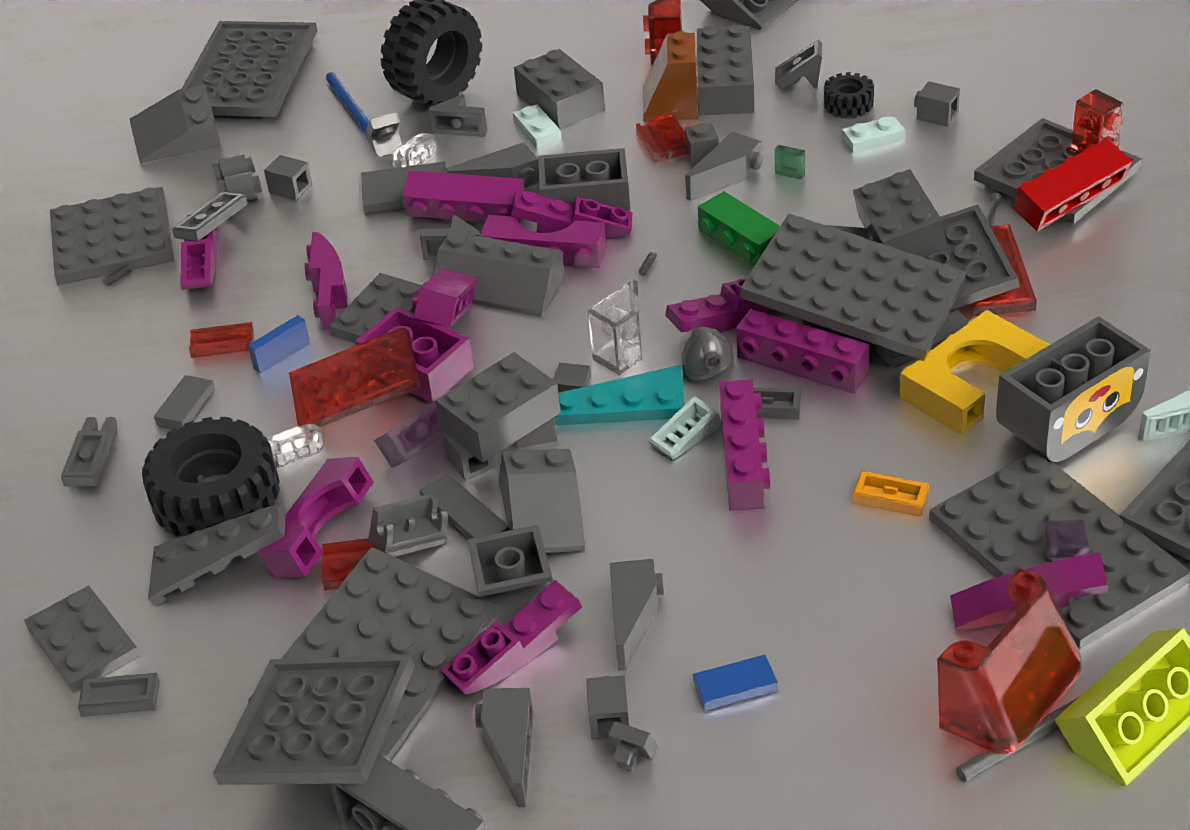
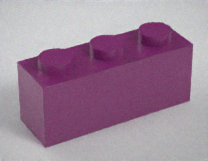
(444, 297)

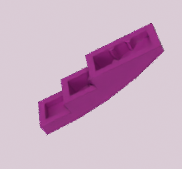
(198, 261)
(991, 605)

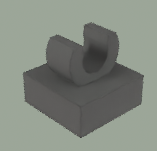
(631, 744)

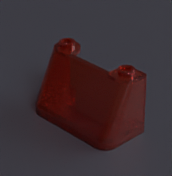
(1007, 688)

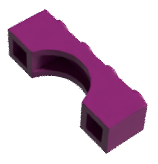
(580, 243)
(334, 488)

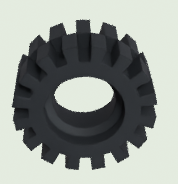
(848, 95)

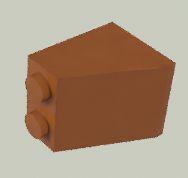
(672, 80)

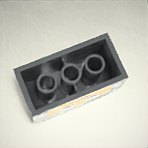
(1073, 389)

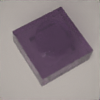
(1065, 537)

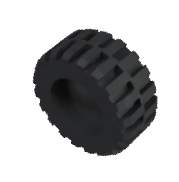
(409, 44)
(209, 450)

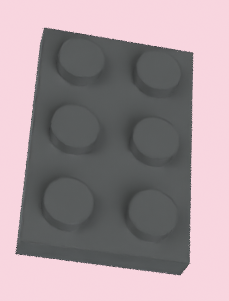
(372, 305)
(81, 638)

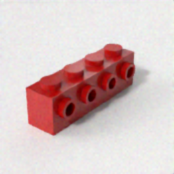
(1071, 184)

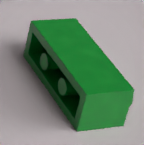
(736, 226)

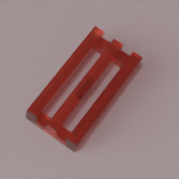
(221, 339)

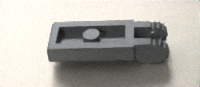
(89, 453)

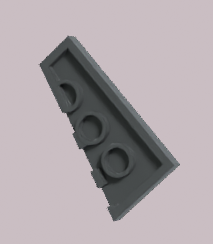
(212, 549)

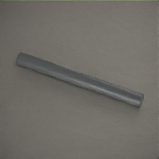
(988, 759)

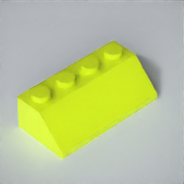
(1133, 707)

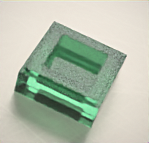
(789, 161)

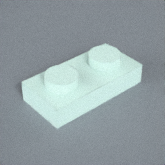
(537, 126)
(873, 134)

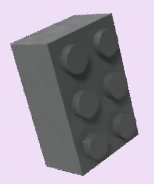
(559, 88)
(586, 174)
(900, 215)
(498, 406)

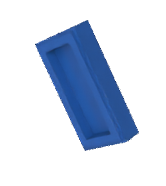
(279, 344)
(735, 682)

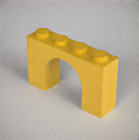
(982, 341)

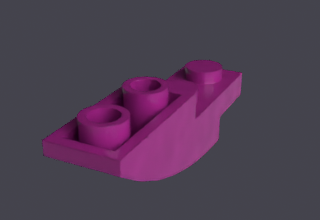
(556, 214)
(327, 279)
(715, 311)
(509, 647)

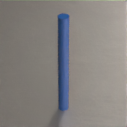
(347, 100)

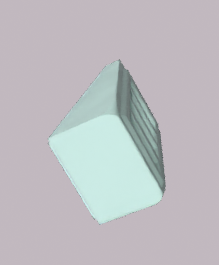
(693, 409)
(1172, 417)

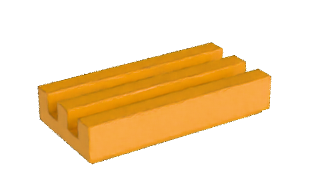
(890, 493)

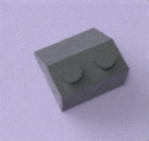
(509, 560)

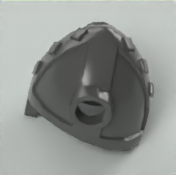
(703, 346)

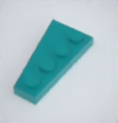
(631, 398)

